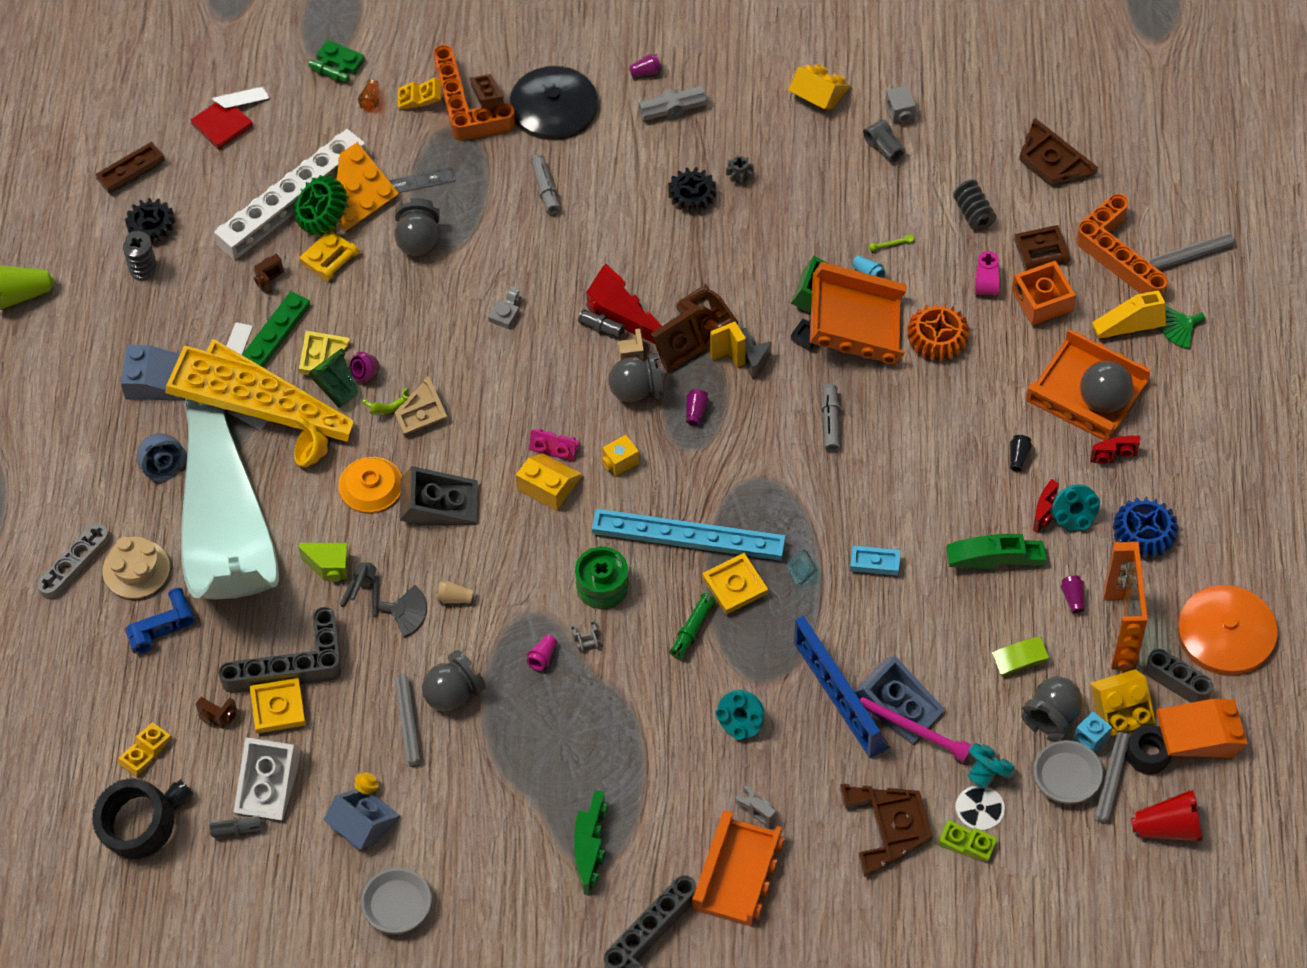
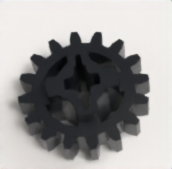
(692, 189)
(150, 219)

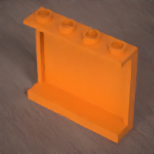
(856, 313)
(1059, 385)

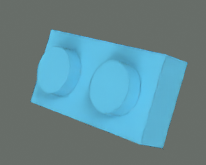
(875, 560)

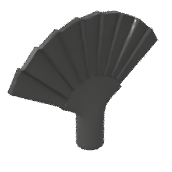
(407, 610)

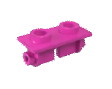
(553, 445)

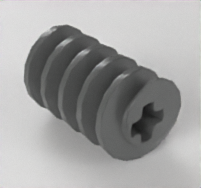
(973, 205)
(139, 255)

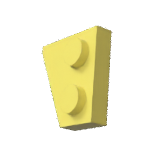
(318, 348)

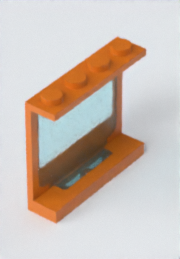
(1125, 583)

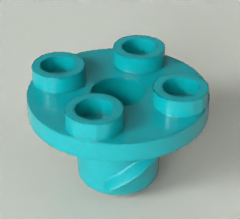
(1076, 507)
(740, 714)
(987, 766)

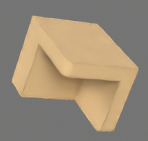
(631, 347)

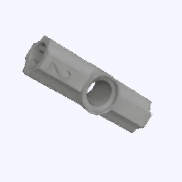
(672, 103)

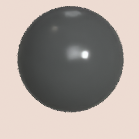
(1106, 387)

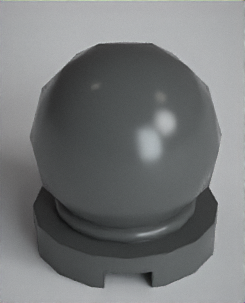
(416, 226)
(636, 379)
(449, 684)
(1053, 707)

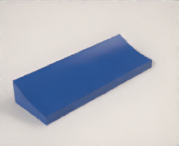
(838, 689)

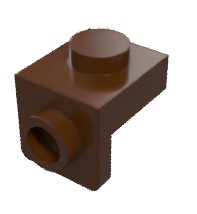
(268, 270)
(211, 713)

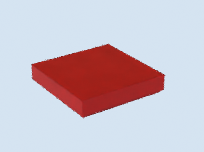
(221, 124)

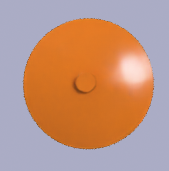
(1227, 630)

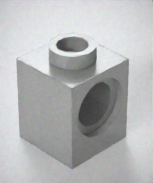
(900, 104)

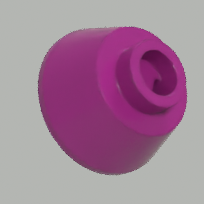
(364, 367)

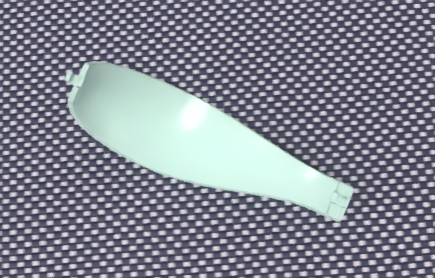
(223, 527)

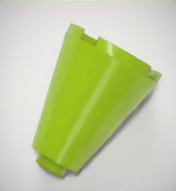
(22, 284)

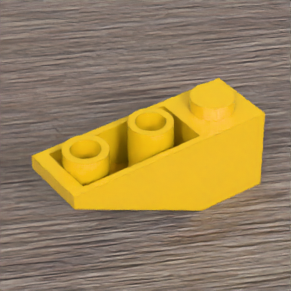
(1136, 314)

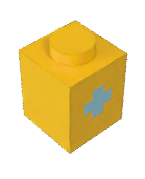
(620, 455)

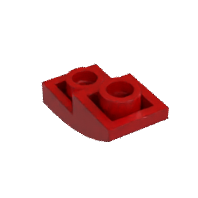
(1105, 451)
(1044, 506)

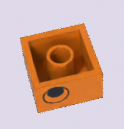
(1043, 293)

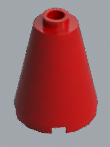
(1170, 819)

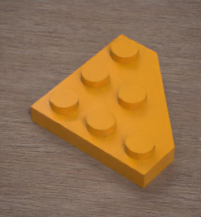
(365, 186)

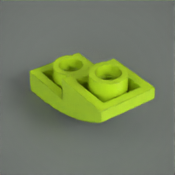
(1021, 655)
(967, 842)

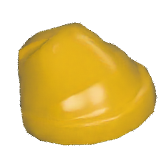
(310, 444)

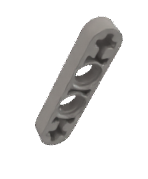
(77, 563)

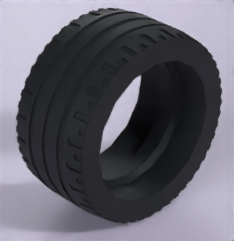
(111, 802)

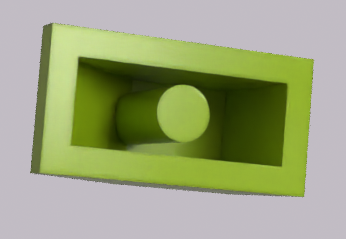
(326, 559)

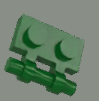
(339, 57)

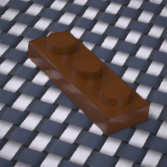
(486, 91)
(130, 167)

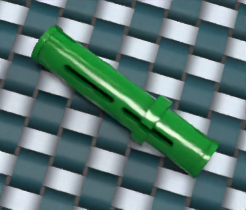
(687, 634)

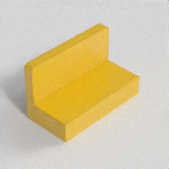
(729, 341)

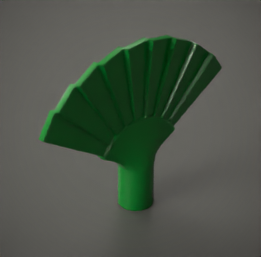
(1180, 326)

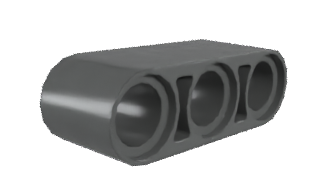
(1174, 666)

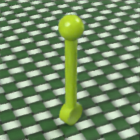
(909, 239)

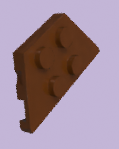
(1053, 157)

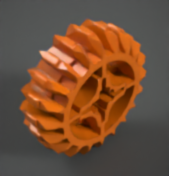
(950, 339)

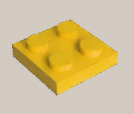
(735, 583)
(277, 705)

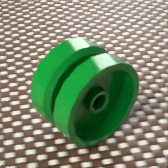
(602, 577)

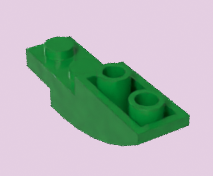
(996, 549)
(587, 843)

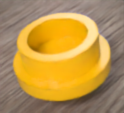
(366, 783)

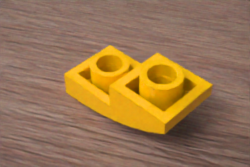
(418, 95)
(146, 748)

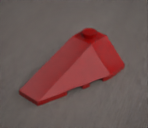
(610, 298)

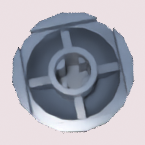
(160, 457)

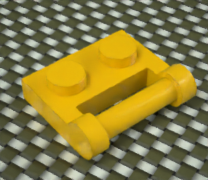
(325, 251)

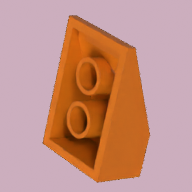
(1203, 729)

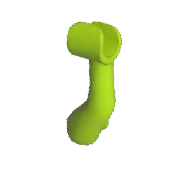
(378, 408)

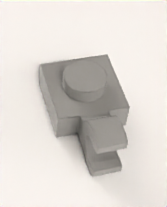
(506, 311)
(760, 810)

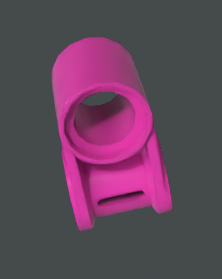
(987, 274)

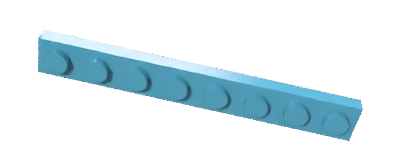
(688, 534)

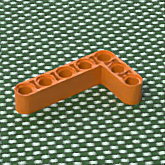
(463, 122)
(1096, 239)

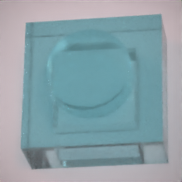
(801, 567)

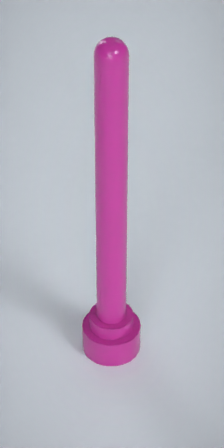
(957, 748)

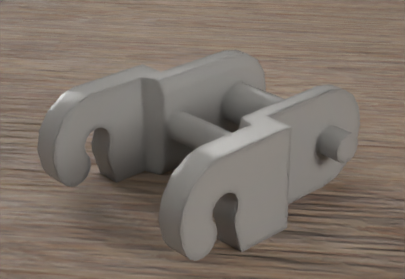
(577, 637)

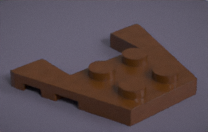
(899, 819)

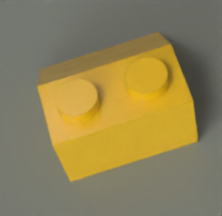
(546, 480)

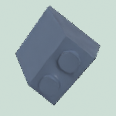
(360, 818)

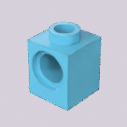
(1093, 732)

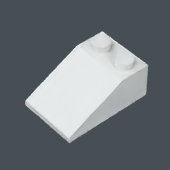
(266, 778)

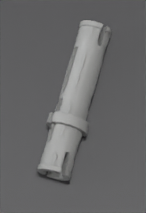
(547, 190)
(830, 409)

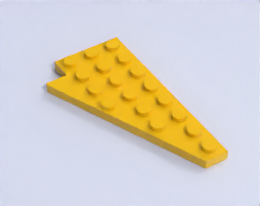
(240, 385)

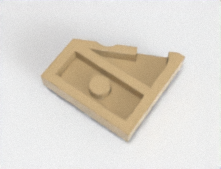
(420, 409)

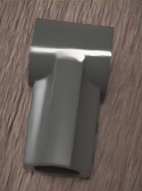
(881, 136)

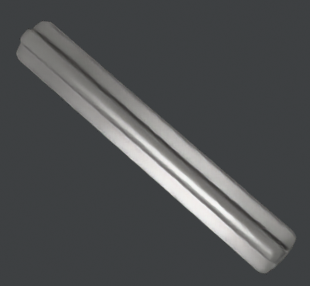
(1193, 251)
(407, 720)
(1112, 777)

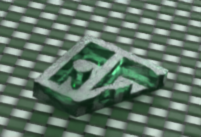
(335, 379)

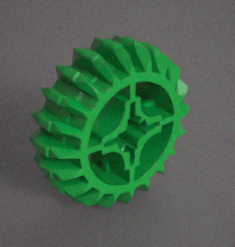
(321, 205)

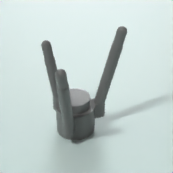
(363, 578)

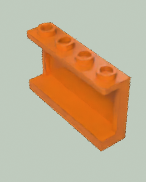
(737, 870)

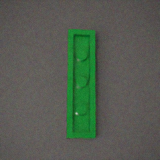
(276, 329)

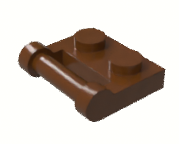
(1038, 242)

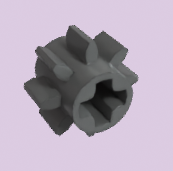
(739, 169)

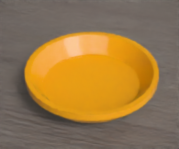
(370, 485)

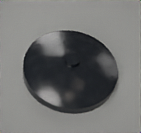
(554, 102)

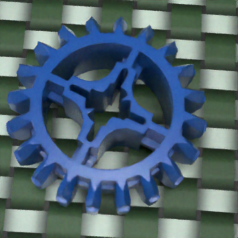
(1142, 519)

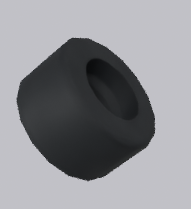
(1144, 762)

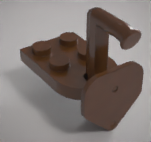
(691, 330)

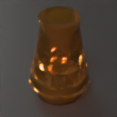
(369, 97)

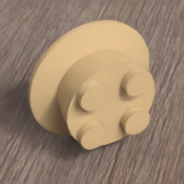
(135, 568)

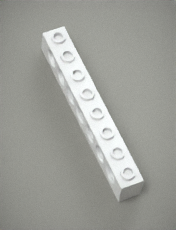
(278, 202)

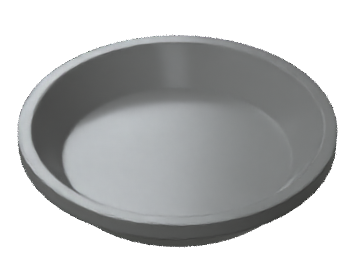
(1067, 772)
(396, 901)

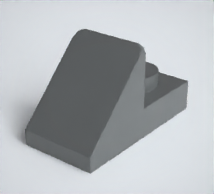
(755, 354)

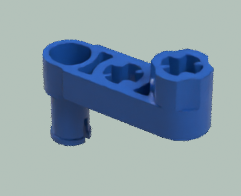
(143, 631)

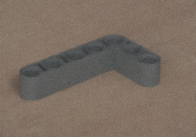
(290, 662)
(652, 915)

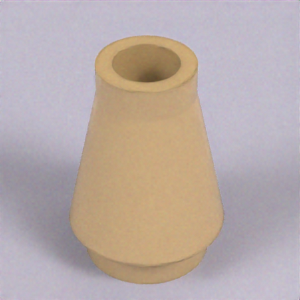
(453, 593)

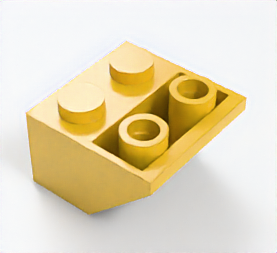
(819, 86)
(1123, 701)

